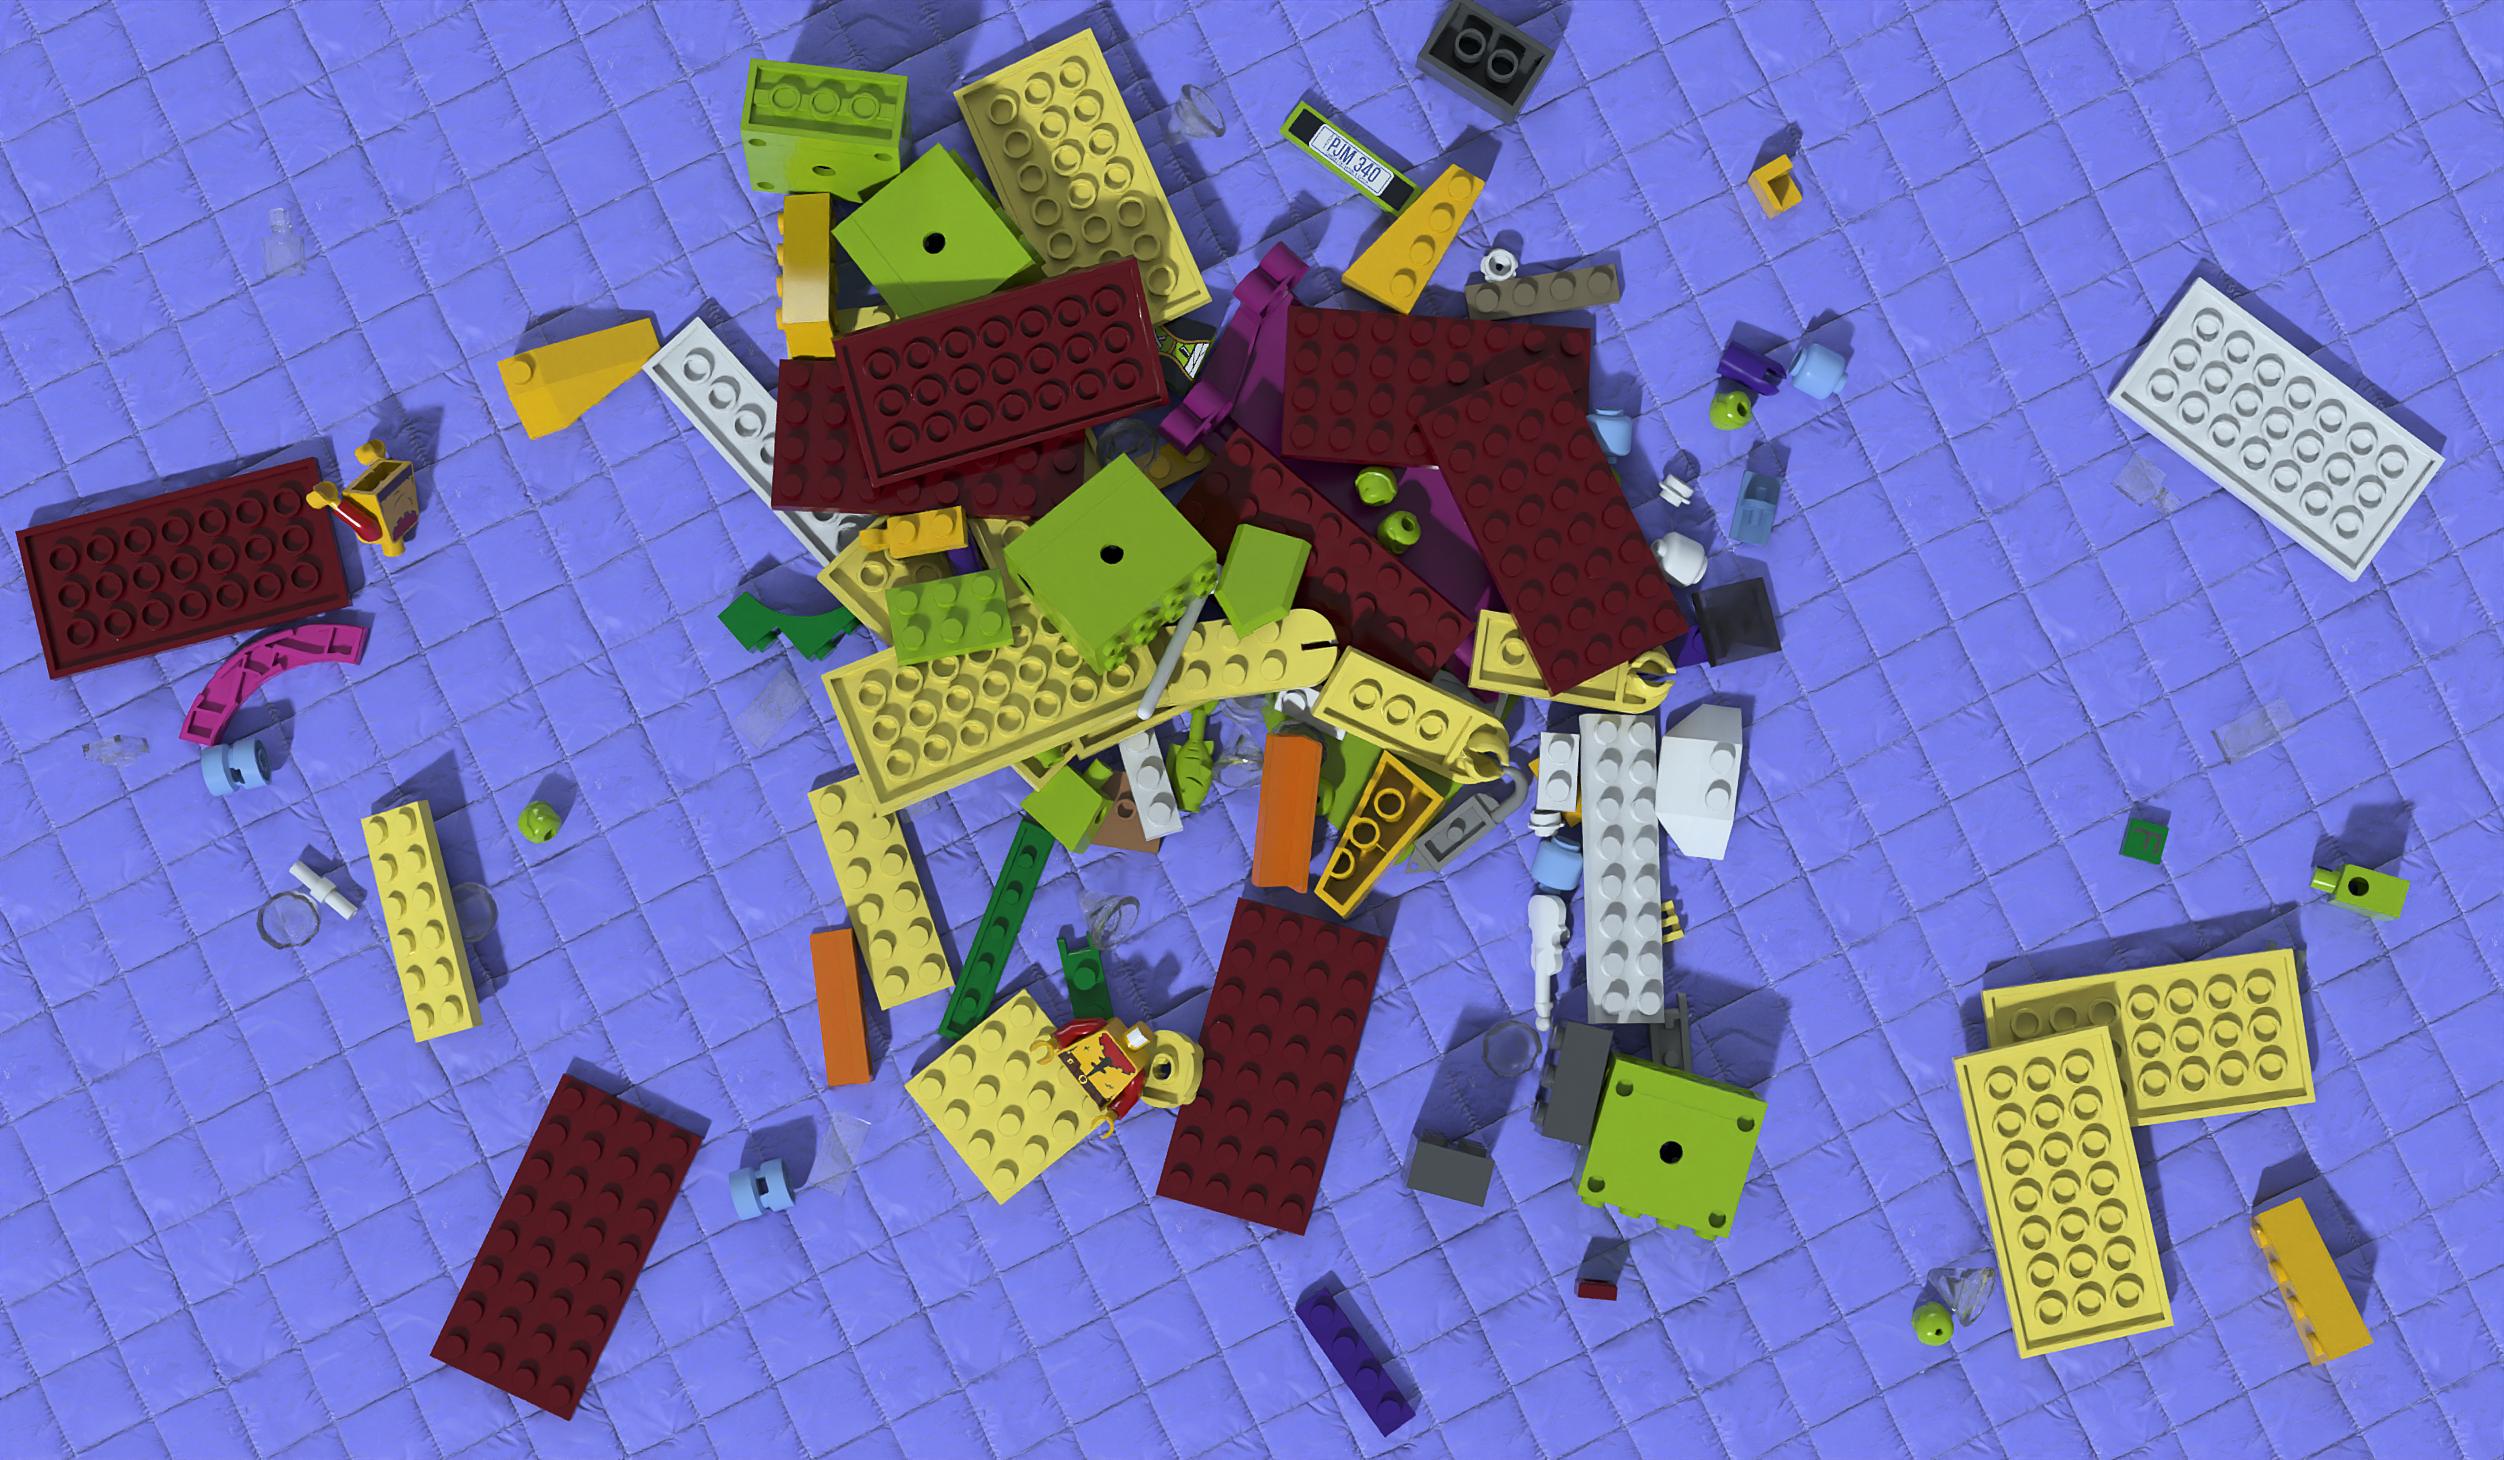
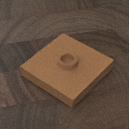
(1122, 825)

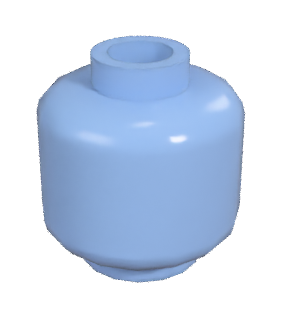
(1818, 371)
(1612, 431)
(1558, 864)

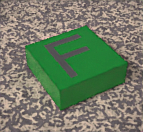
(2144, 841)

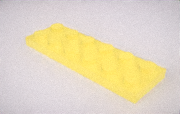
(881, 894)
(421, 921)

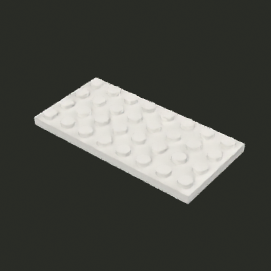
(2275, 429)

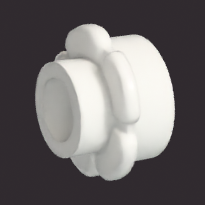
(1502, 257)
(1675, 490)
(1545, 822)

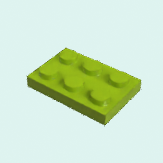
(949, 617)

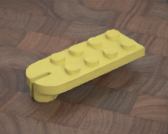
(1268, 661)
(1505, 666)
(1413, 719)

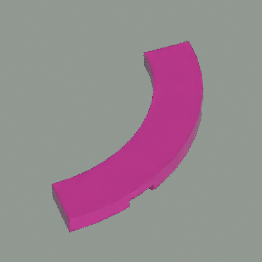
(259, 664)

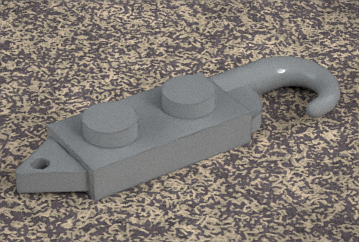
(1465, 826)

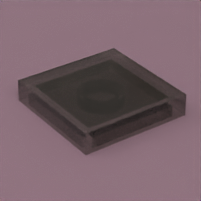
(1736, 622)

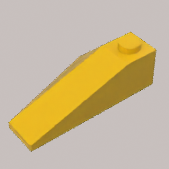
(569, 377)

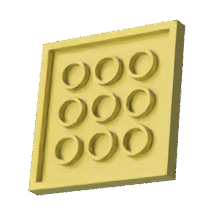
(1000, 1104)

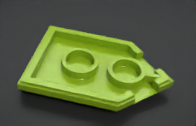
(1260, 577)

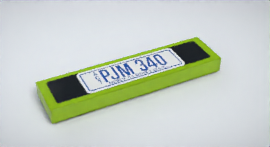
(1350, 160)

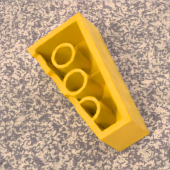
(1412, 248)
(808, 276)
(1382, 828)
(2309, 1282)

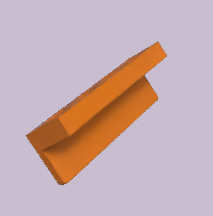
(1286, 811)
(841, 1007)

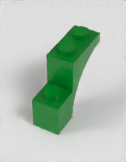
(813, 636)

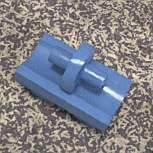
(1755, 508)

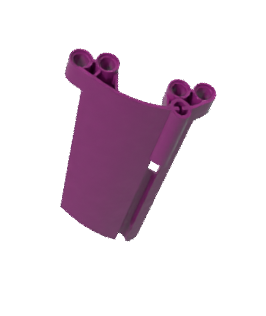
(1246, 390)

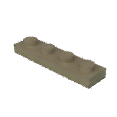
(1543, 294)

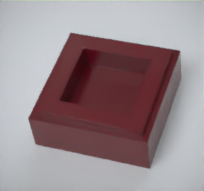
(1595, 1289)

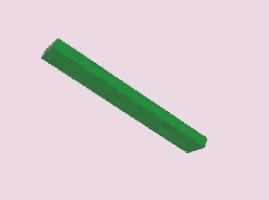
(998, 930)

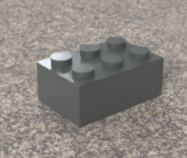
(1485, 59)
(1571, 1081)
(1447, 1168)

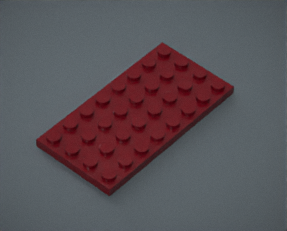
(1001, 370)
(1368, 375)
(824, 470)
(1552, 525)
(182, 569)
(1349, 574)
(1272, 1066)
(567, 1246)

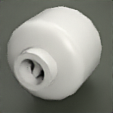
(1680, 559)

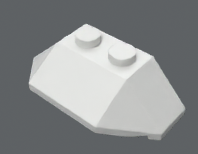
(1700, 780)

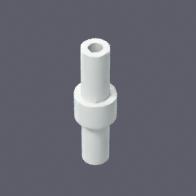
(323, 890)

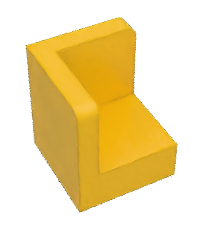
(1775, 187)

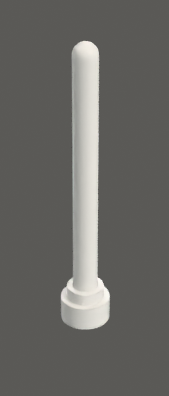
(1172, 655)

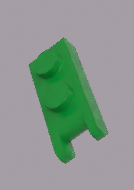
(1085, 980)

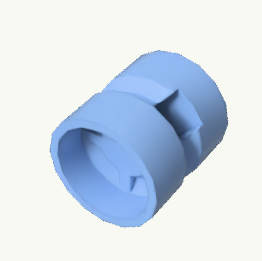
(229, 767)
(749, 1192)

